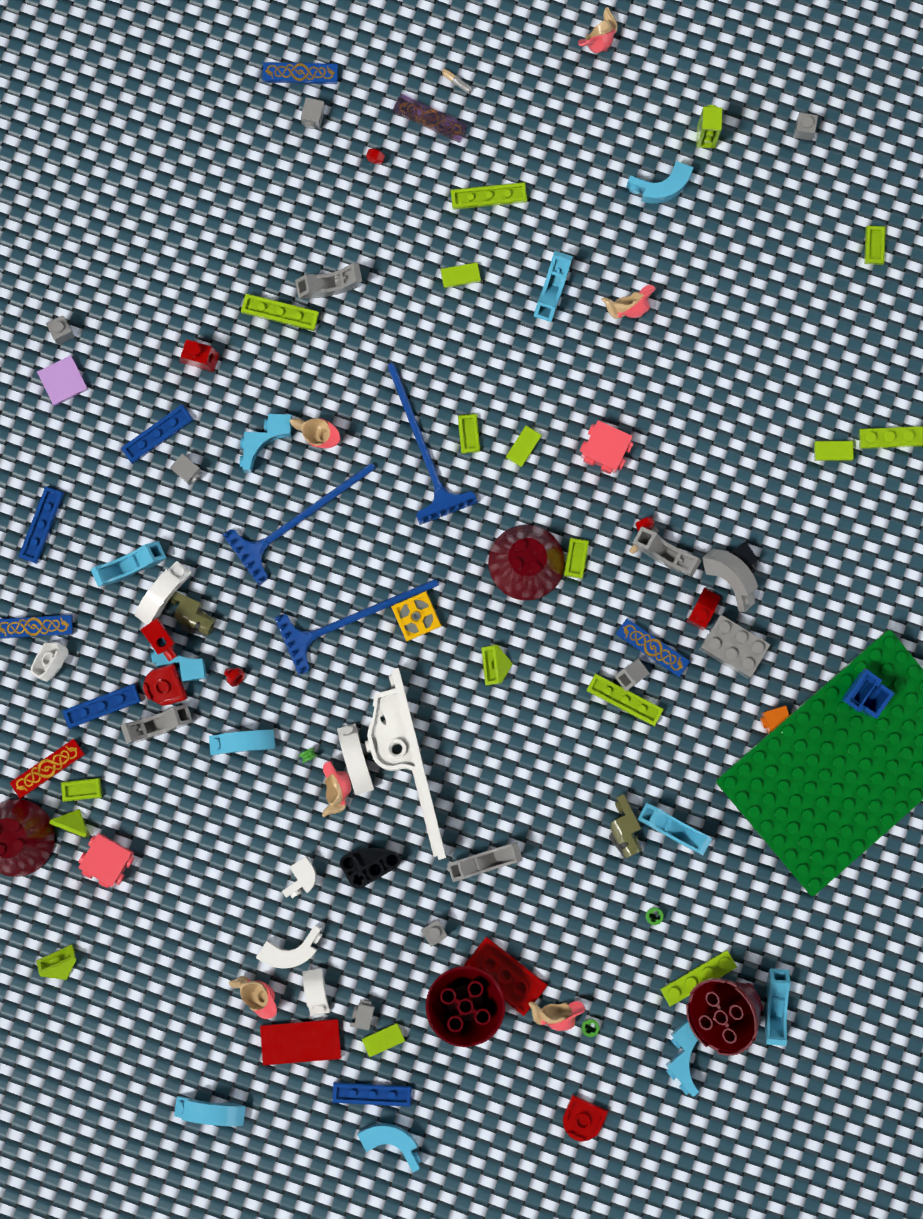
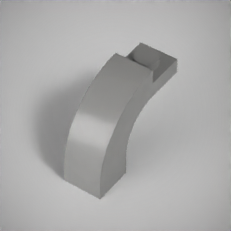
(329, 284)
(665, 553)
(735, 572)
(157, 724)

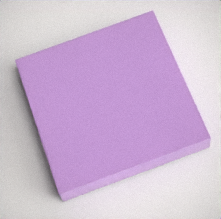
(62, 380)

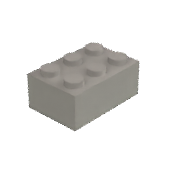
(734, 646)

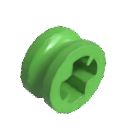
(308, 755)
(657, 921)
(591, 1033)

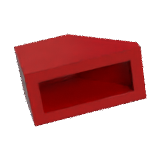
(703, 609)

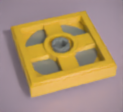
(416, 616)

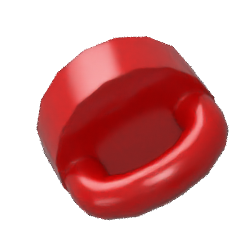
(234, 676)

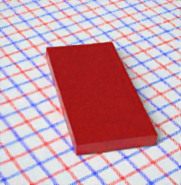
(514, 979)
(300, 1042)

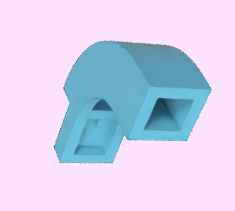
(663, 190)
(553, 286)
(209, 1113)
(394, 1135)

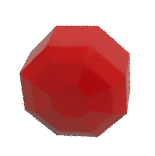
(375, 156)
(647, 523)

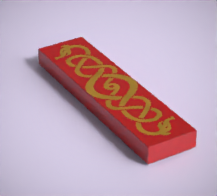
(47, 768)

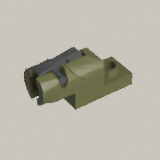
(190, 617)
(624, 828)

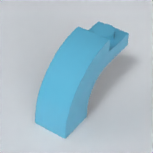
(242, 742)

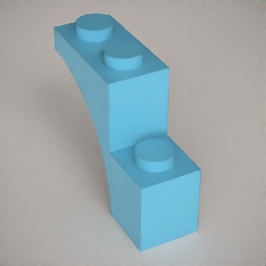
(253, 442)
(126, 566)
(189, 668)
(674, 829)
(776, 1007)
(679, 1064)

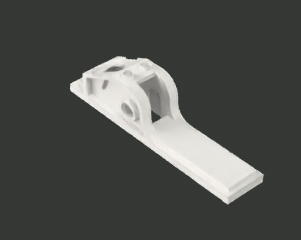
(395, 730)

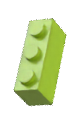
(709, 127)

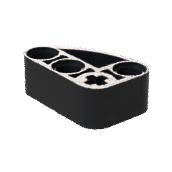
(364, 860)

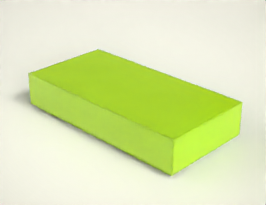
(874, 245)
(460, 275)
(468, 433)
(523, 446)
(833, 451)
(576, 558)
(81, 790)
(383, 1040)

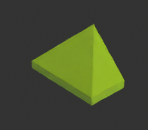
(495, 664)
(72, 822)
(58, 964)

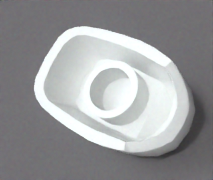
(49, 660)

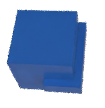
(868, 694)

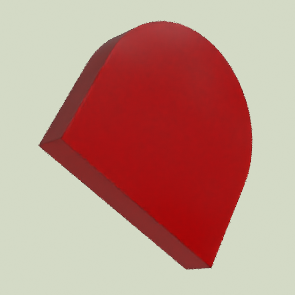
(164, 685)
(583, 1119)

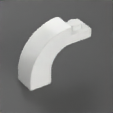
(160, 592)
(355, 759)
(282, 958)

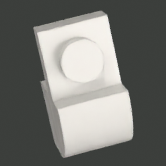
(306, 877)
(315, 992)

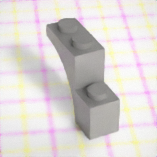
(484, 861)

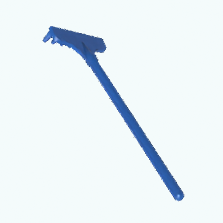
(443, 501)
(251, 552)
(299, 641)

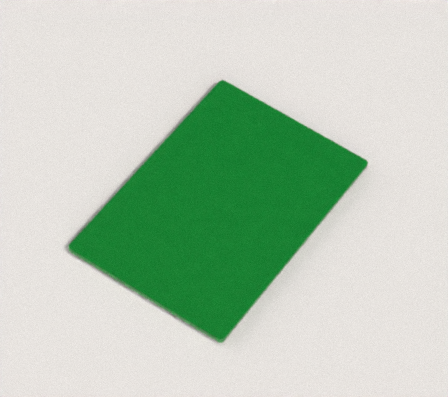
(832, 775)

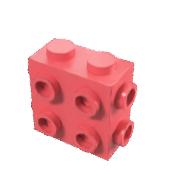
(606, 447)
(105, 861)

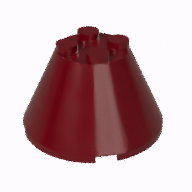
(526, 562)
(24, 837)
(465, 1006)
(724, 1015)

